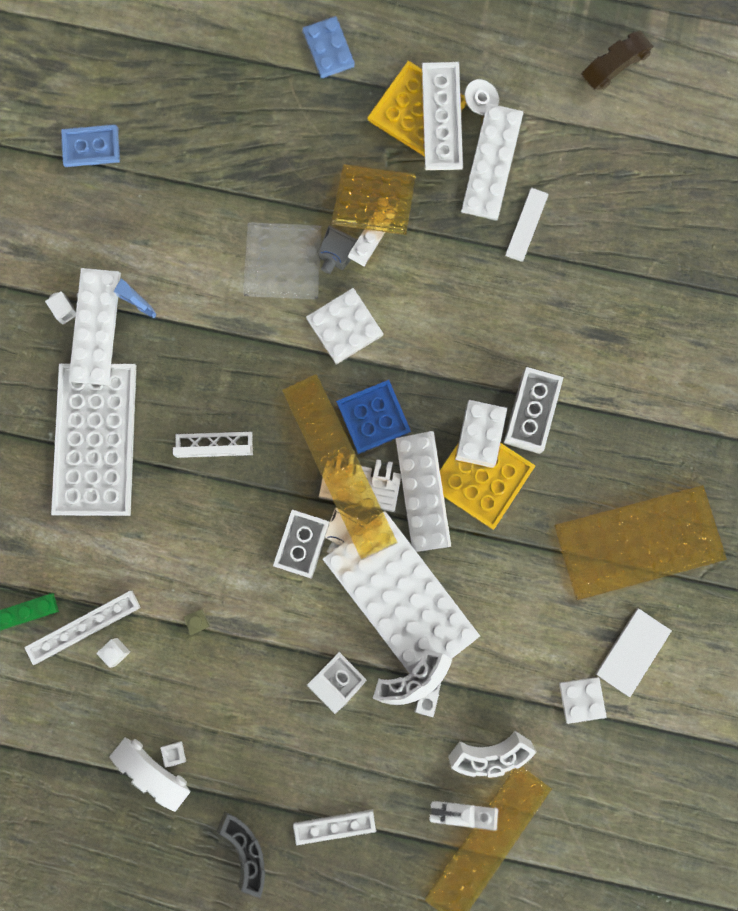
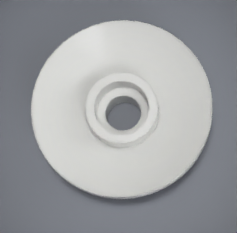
(479, 94)

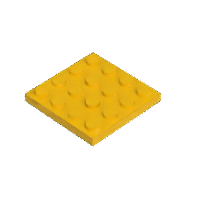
(402, 108)
(482, 489)

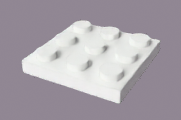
(344, 326)

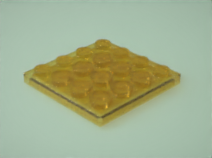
(374, 199)

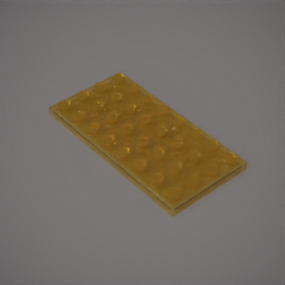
(640, 542)

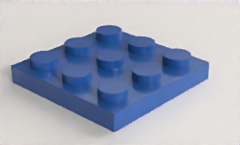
(373, 416)

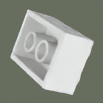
(481, 433)
(301, 544)

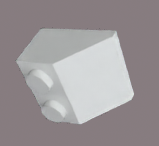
(337, 683)

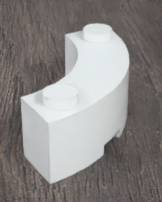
(418, 684)
(492, 760)
(149, 775)

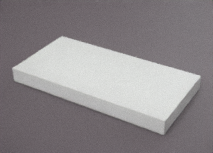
(633, 652)

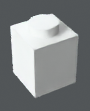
(61, 307)
(113, 652)

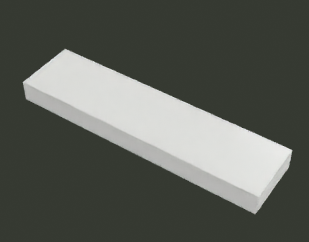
(526, 224)
(334, 827)

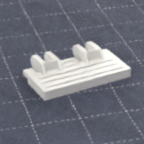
(383, 488)

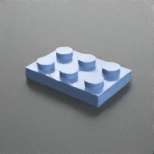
(328, 47)
(90, 145)

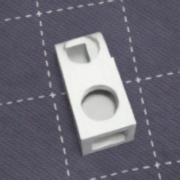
(428, 703)

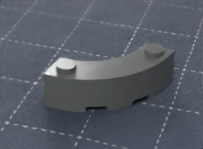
(249, 852)

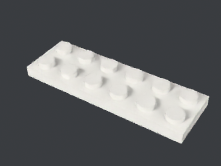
(442, 116)
(492, 161)
(94, 327)
(423, 492)

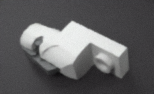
(464, 815)

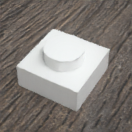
(173, 754)

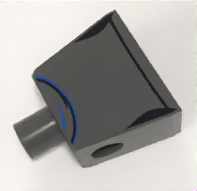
(335, 249)

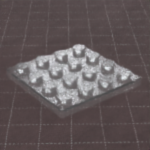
(282, 260)

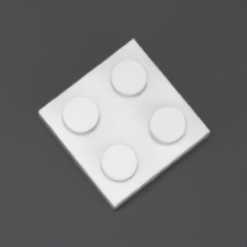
(582, 700)

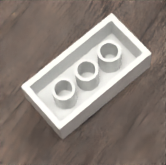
(533, 410)

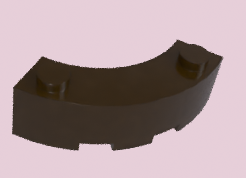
(618, 58)

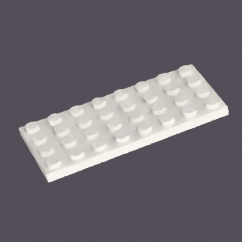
(94, 444)
(402, 600)

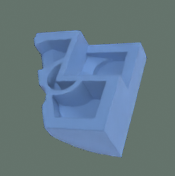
(127, 293)

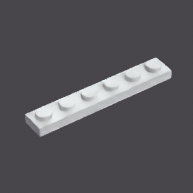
(82, 627)

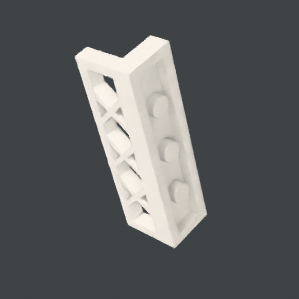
(211, 450)

